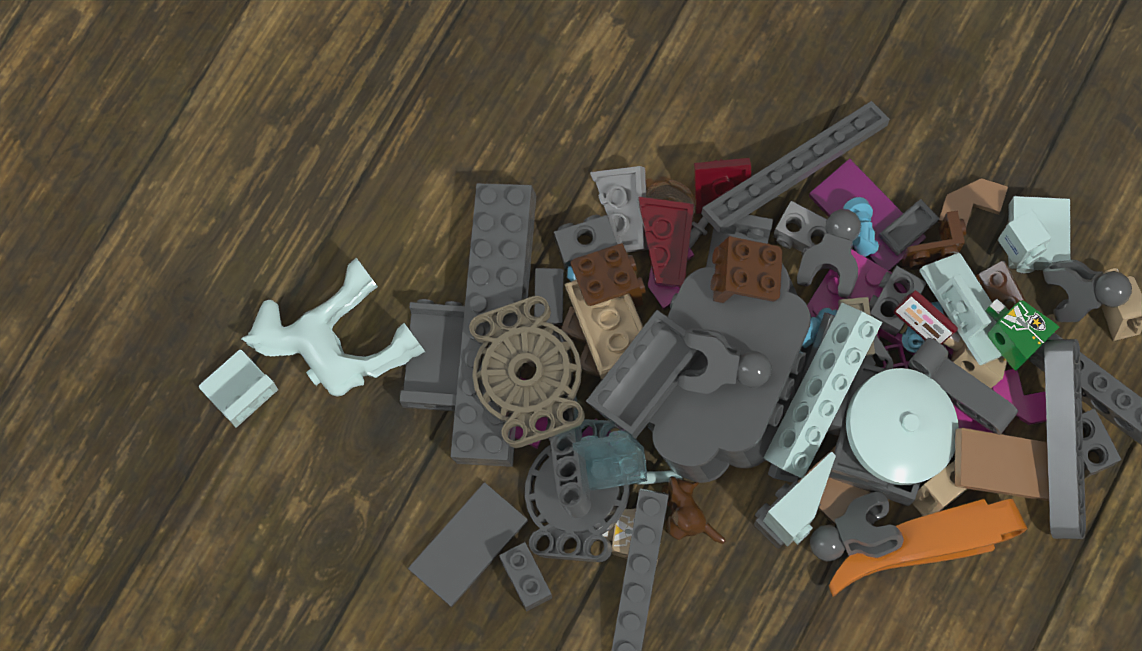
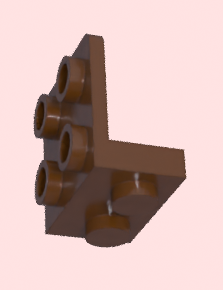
(952, 240)
(746, 270)
(608, 276)

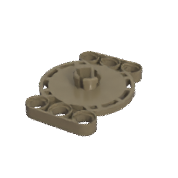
(504, 361)

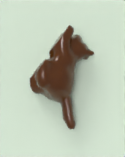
(686, 515)

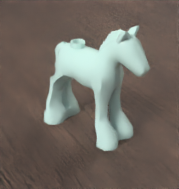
(320, 346)

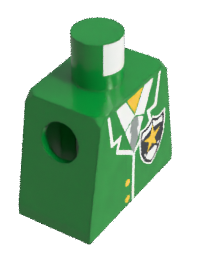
(1018, 331)

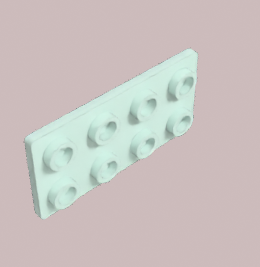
(963, 303)

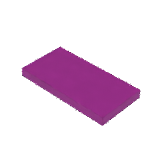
(850, 183)

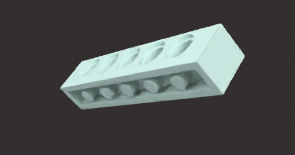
(822, 390)

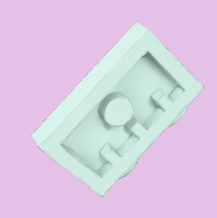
(238, 388)

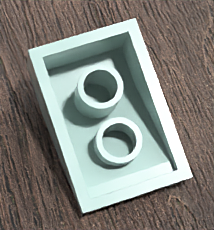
(796, 510)

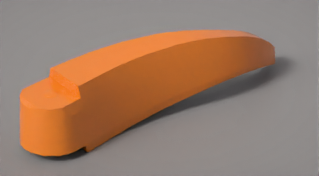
(938, 538)

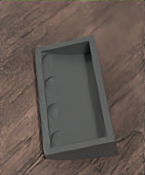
(644, 375)

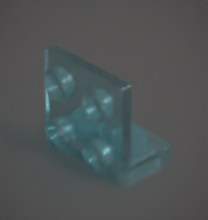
(612, 460)

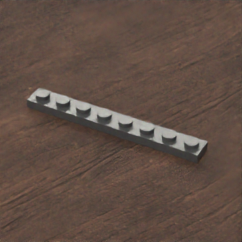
(794, 167)

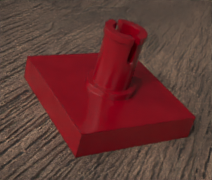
(717, 178)

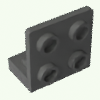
(748, 228)

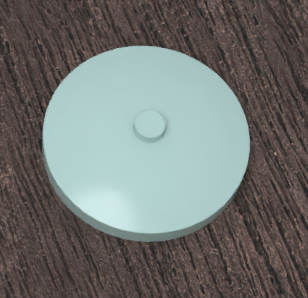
(902, 426)

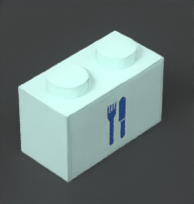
(1024, 239)

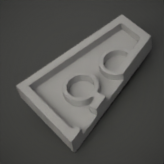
(619, 195)

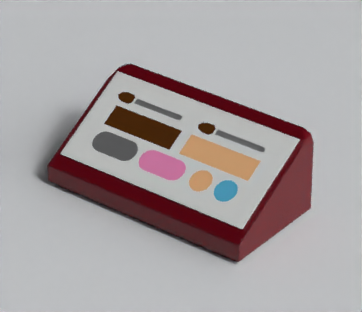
(924, 318)

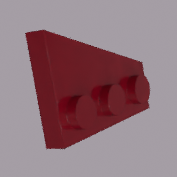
(667, 237)

